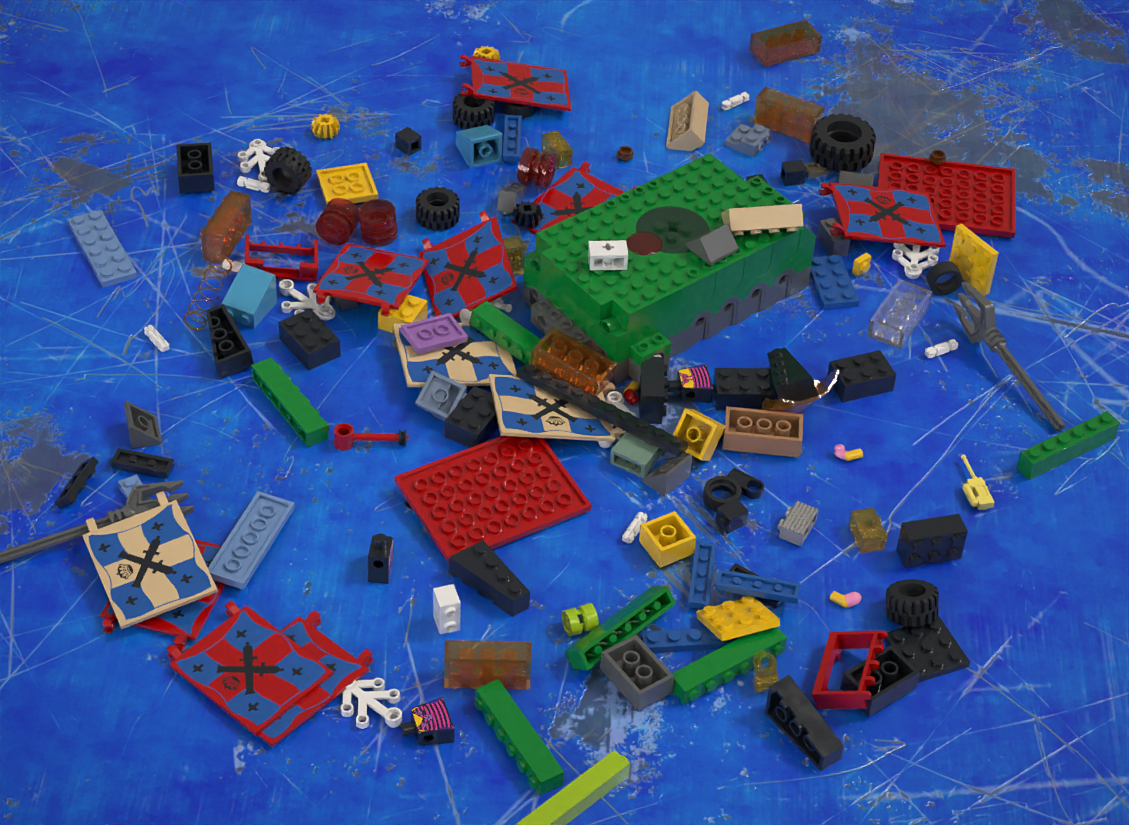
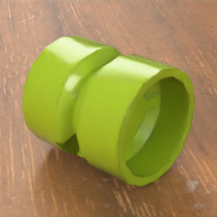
(580, 619)

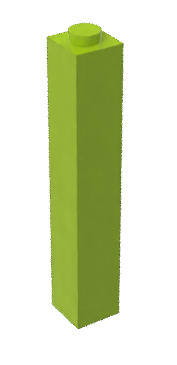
(581, 792)

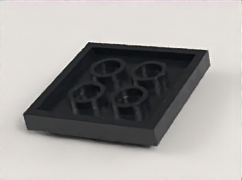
(929, 649)

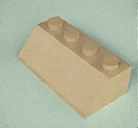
(688, 123)
(763, 218)

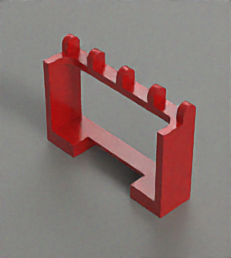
(306, 271)
(836, 643)

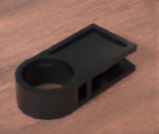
(747, 481)

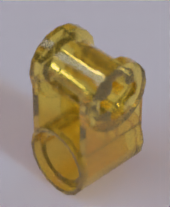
(764, 675)

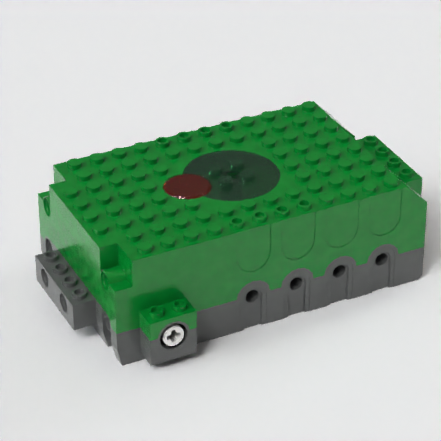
(668, 291)

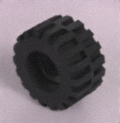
(472, 111)
(288, 170)
(437, 208)
(912, 602)

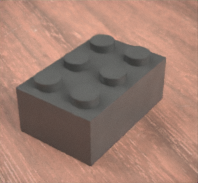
(637, 672)

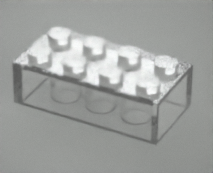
(899, 314)

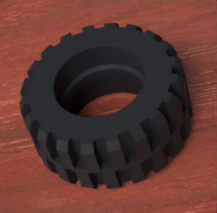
(842, 143)

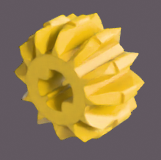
(487, 52)
(325, 126)

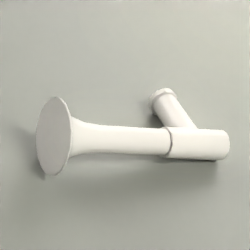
(498, 303)

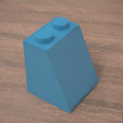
(480, 145)
(251, 296)

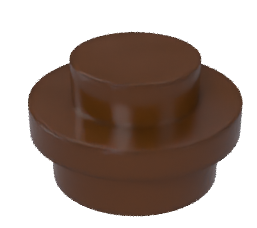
(625, 153)
(937, 157)

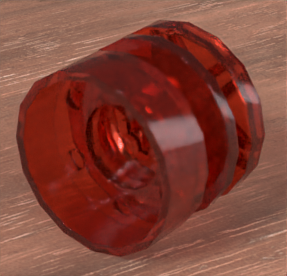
(536, 167)
(338, 221)
(378, 222)

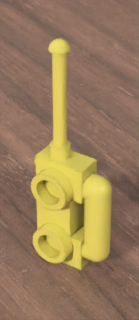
(978, 488)

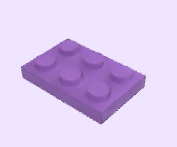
(434, 333)

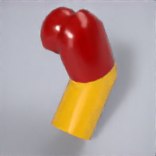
(629, 393)

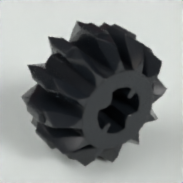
(527, 214)

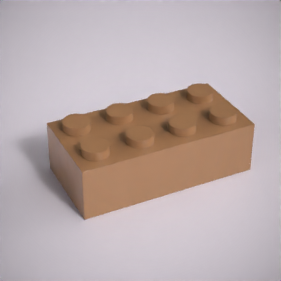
(763, 432)

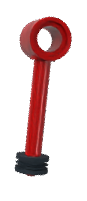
(345, 436)

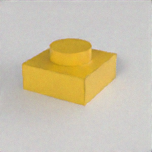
(861, 264)

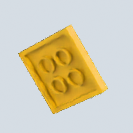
(347, 182)
(974, 259)
(737, 618)

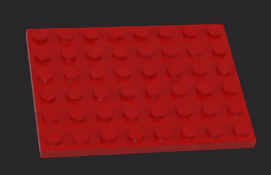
(960, 192)
(492, 493)

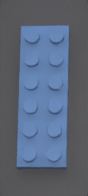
(102, 248)
(250, 540)

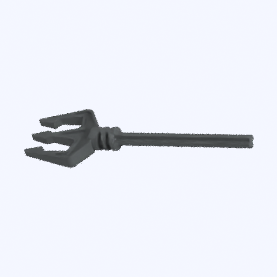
(985, 329)
(134, 506)

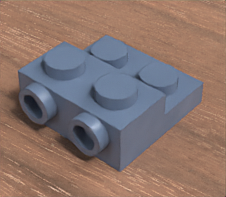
(749, 139)
(440, 395)

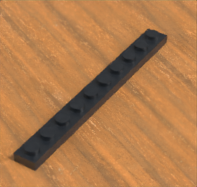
(602, 409)

